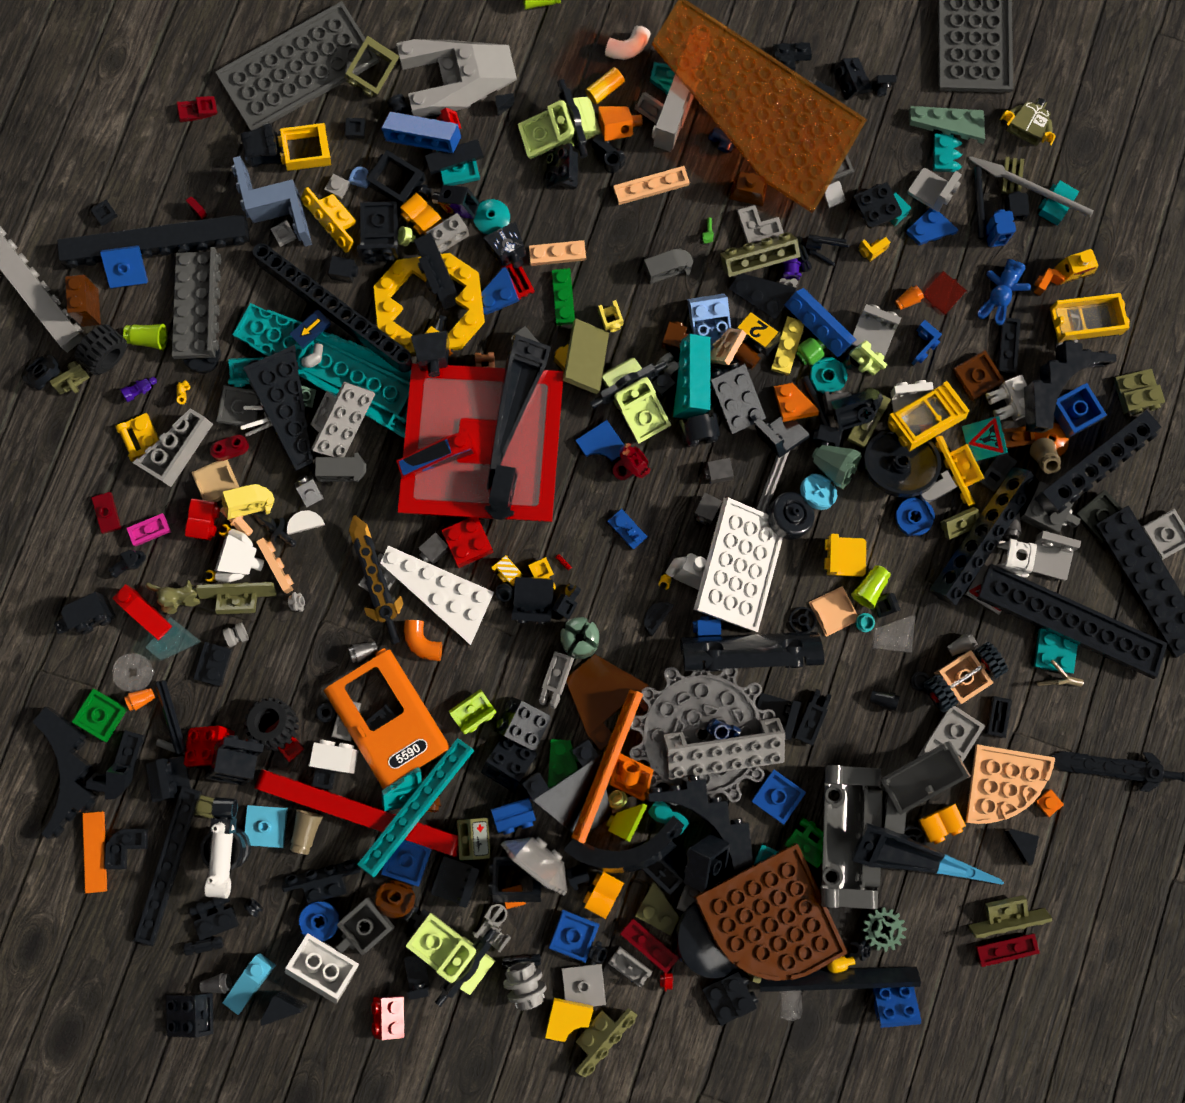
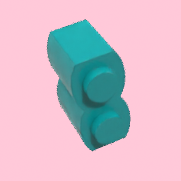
(1053, 210)
(662, 813)

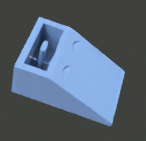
(709, 316)

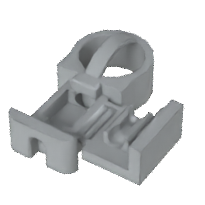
(490, 922)

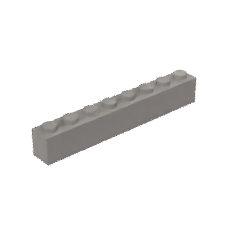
(37, 295)

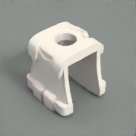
(1012, 563)

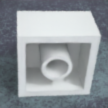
(334, 758)

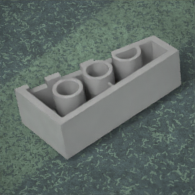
(175, 448)

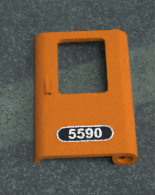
(401, 743)

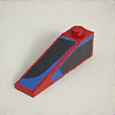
(437, 454)

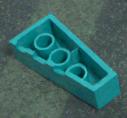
(693, 377)

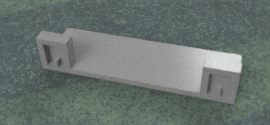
(725, 753)

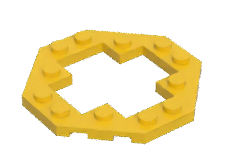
(469, 299)

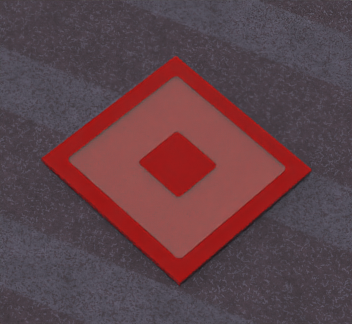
(470, 401)

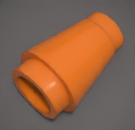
(910, 297)
(138, 699)

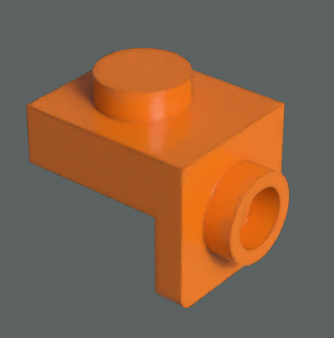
(1050, 275)

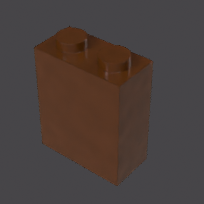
(82, 300)

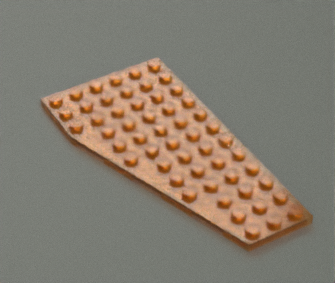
(767, 110)

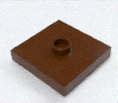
(978, 375)

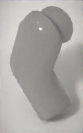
(314, 358)

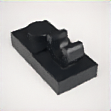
(883, 82)

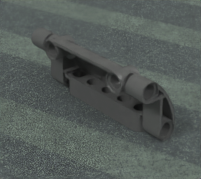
(844, 822)

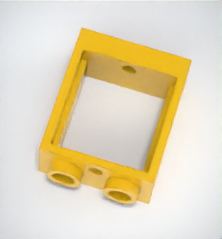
(304, 132)

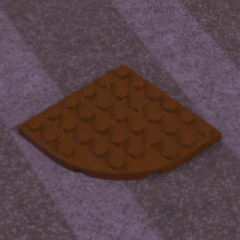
(772, 919)

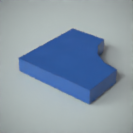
(601, 441)

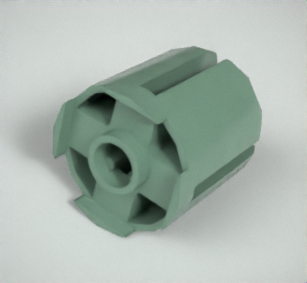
(576, 627)

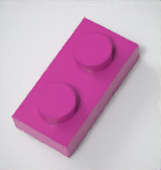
(148, 530)

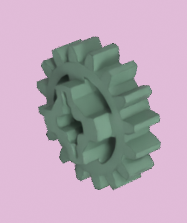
(892, 926)

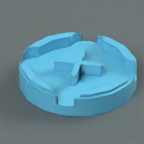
(818, 491)

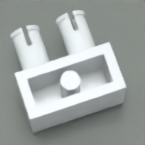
(1013, 393)

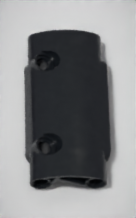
(752, 651)

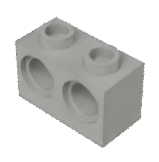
(449, 232)

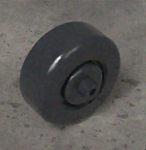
(790, 516)

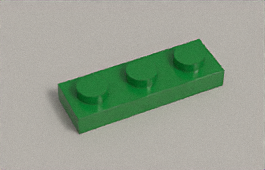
(563, 296)

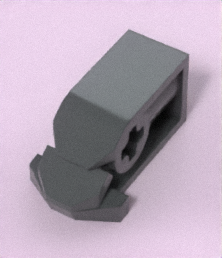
(668, 265)
(340, 469)
(890, 816)

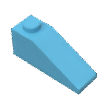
(248, 983)

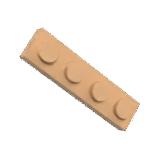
(651, 185)

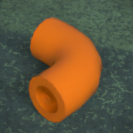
(419, 644)

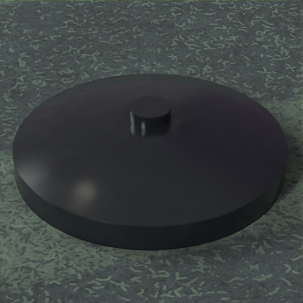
(899, 470)
(698, 948)

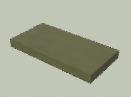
(586, 356)

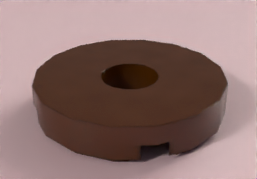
(398, 908)

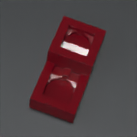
(195, 110)

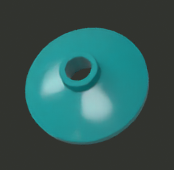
(491, 224)

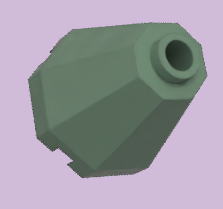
(837, 463)

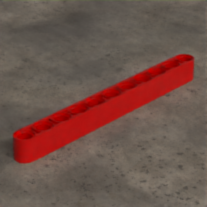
(352, 811)

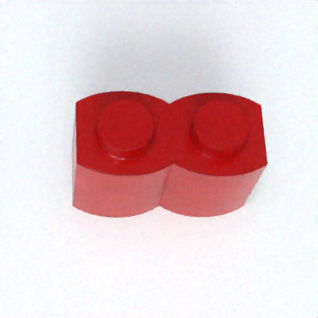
(201, 519)

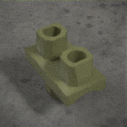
(70, 379)

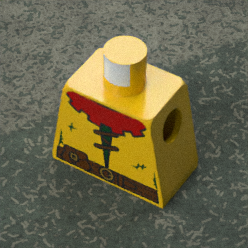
(1079, 266)

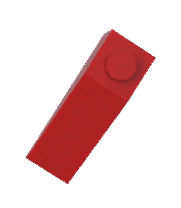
(142, 611)

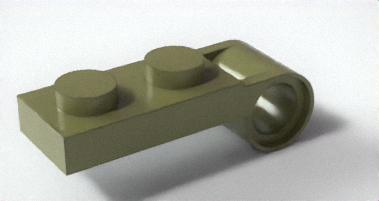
(862, 433)

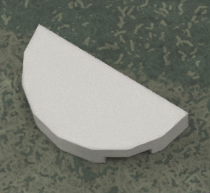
(304, 521)

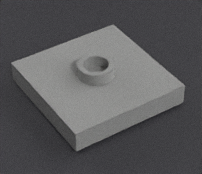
(1166, 534)
(584, 984)

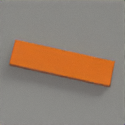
(94, 852)

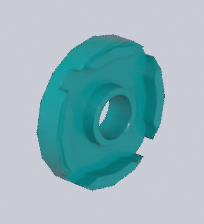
(832, 365)

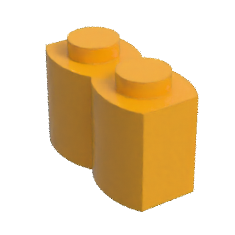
(420, 214)
(942, 823)
(603, 894)

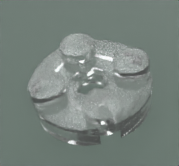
(122, 673)

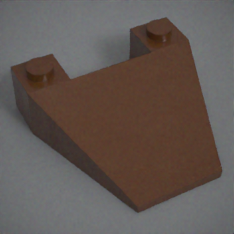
(598, 693)

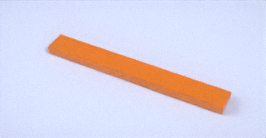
(607, 766)

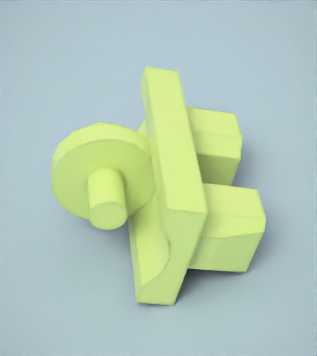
(867, 358)

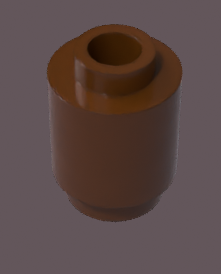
(747, 355)

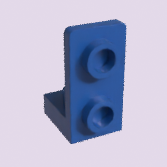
(929, 333)

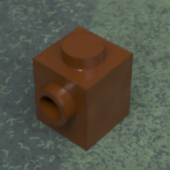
(674, 334)

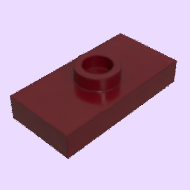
(106, 512)

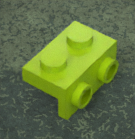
(472, 712)

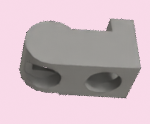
(940, 488)

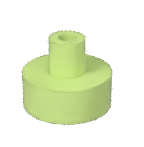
(405, 236)

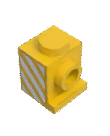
(507, 570)

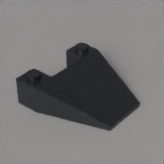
(567, 797)

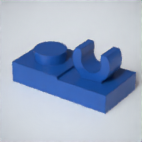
(627, 529)

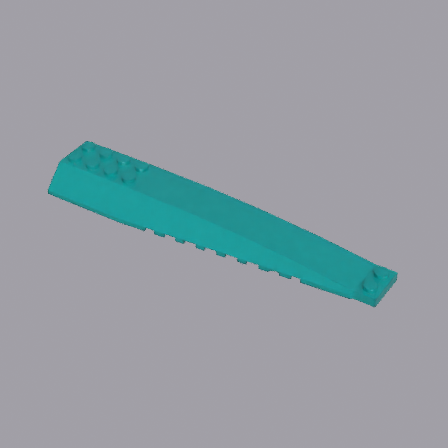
(340, 363)

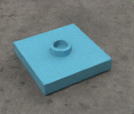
(266, 826)

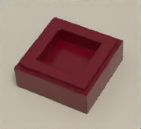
(196, 207)

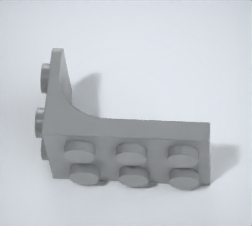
(958, 729)

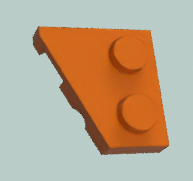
(793, 403)

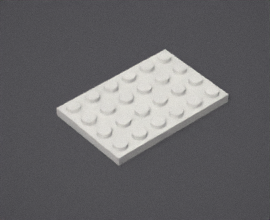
(739, 566)

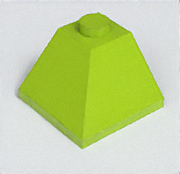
(626, 821)

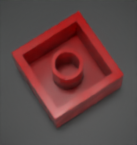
(467, 541)

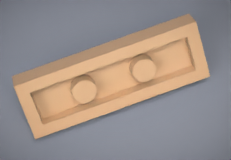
(557, 253)
(276, 565)

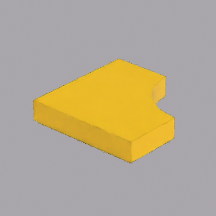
(566, 1017)

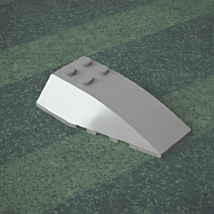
(538, 861)

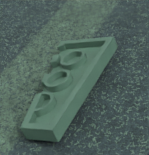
(948, 120)

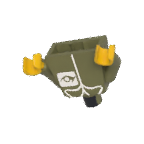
(1030, 122)

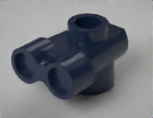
(719, 136)
(724, 731)

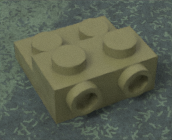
(1139, 392)

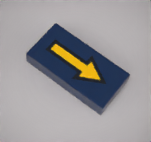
(310, 329)

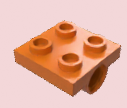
(631, 777)

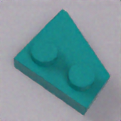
(399, 792)

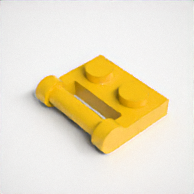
(143, 431)

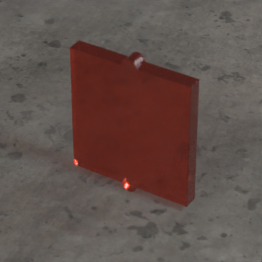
(944, 292)

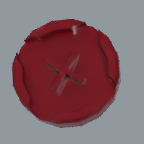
(633, 460)

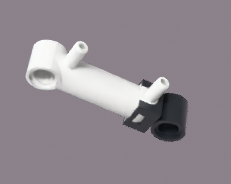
(222, 829)

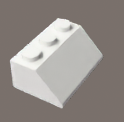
(321, 968)

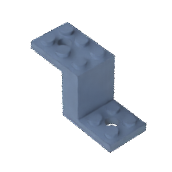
(271, 201)

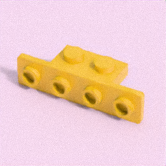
(332, 217)
(962, 466)

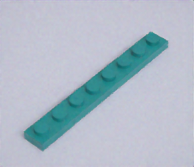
(415, 807)

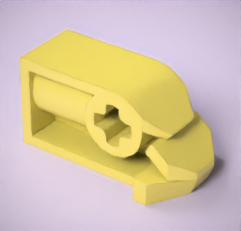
(247, 501)

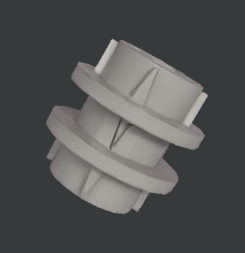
(525, 987)

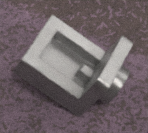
(308, 490)

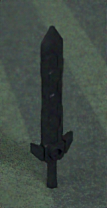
(1151, 772)

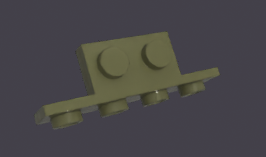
(236, 597)
(1008, 916)
(601, 1037)

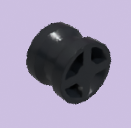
(398, 104)

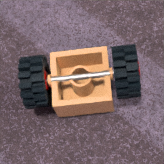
(965, 676)

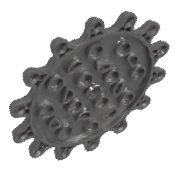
(689, 706)

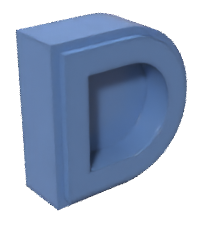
(358, 177)

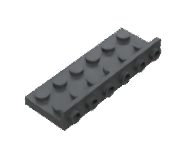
(196, 305)

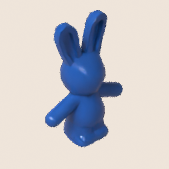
(1002, 293)

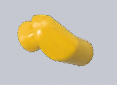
(182, 387)

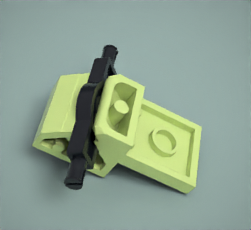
(564, 122)
(635, 397)
(452, 956)

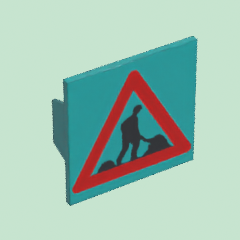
(985, 438)

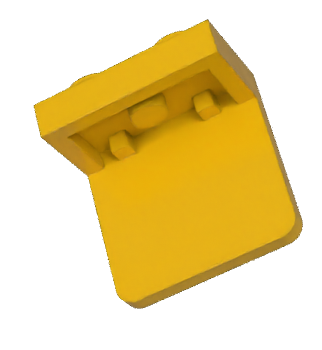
(845, 556)

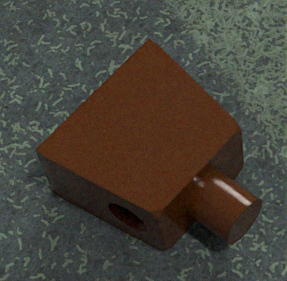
(749, 188)

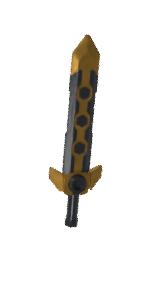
(374, 578)

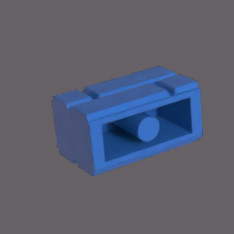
(1000, 228)
(514, 815)

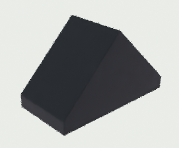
(1024, 844)

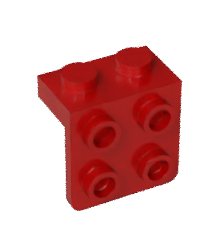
(201, 744)

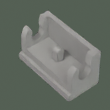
(630, 967)

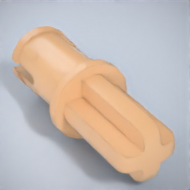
(239, 524)

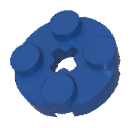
(910, 527)
(315, 910)

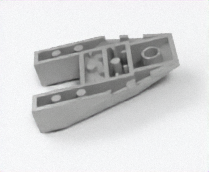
(466, 68)

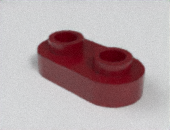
(229, 449)

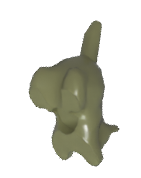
(171, 598)

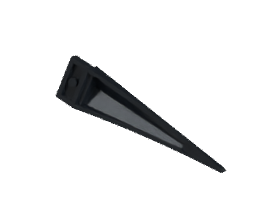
(522, 372)

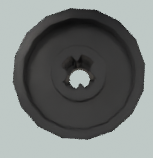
(240, 849)

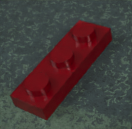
(649, 945)
(1007, 949)

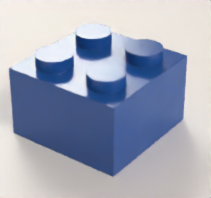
(1078, 410)

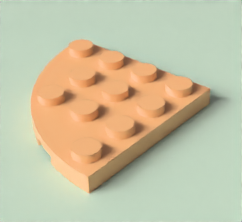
(1005, 783)

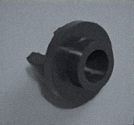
(864, 950)

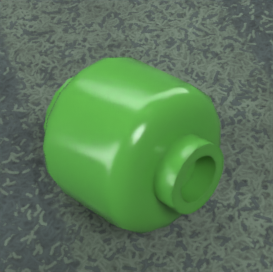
(810, 351)

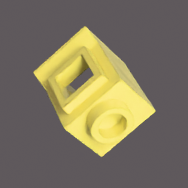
(610, 311)

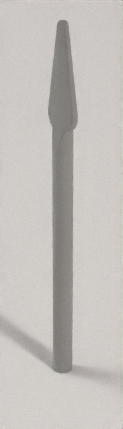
(999, 171)

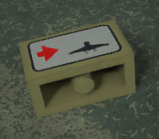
(473, 839)

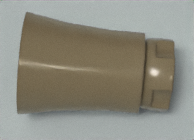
(1046, 455)
(304, 831)

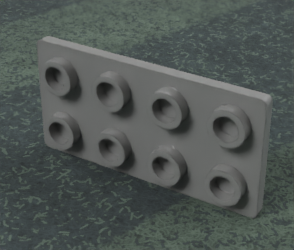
(340, 419)

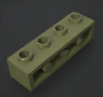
(760, 254)

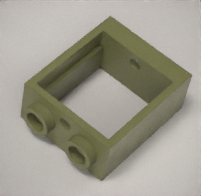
(382, 52)

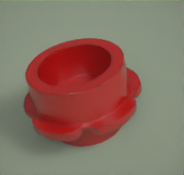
(666, 981)

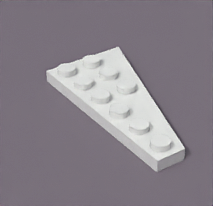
(447, 595)

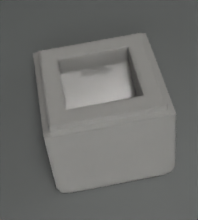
(834, 194)

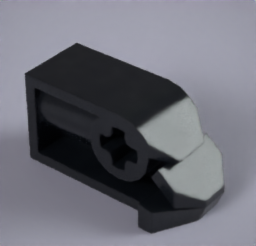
(849, 410)
(502, 492)

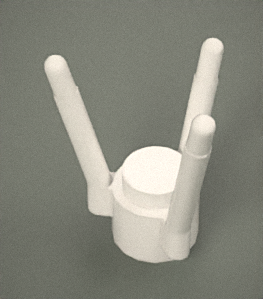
(256, 422)

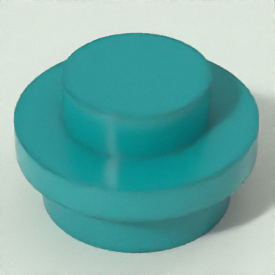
(865, 622)

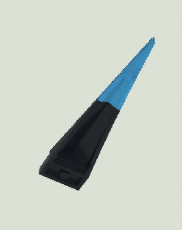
(892, 850)

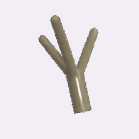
(1066, 679)

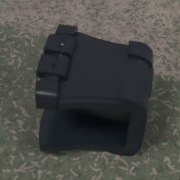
(261, 146)

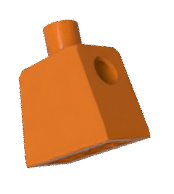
(617, 122)

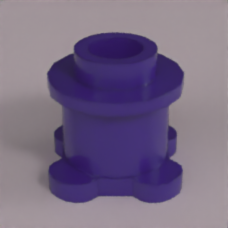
(791, 269)

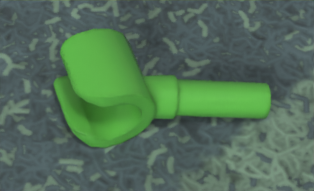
(708, 236)

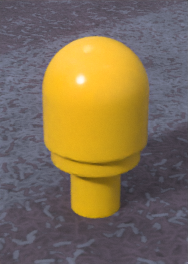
(840, 964)

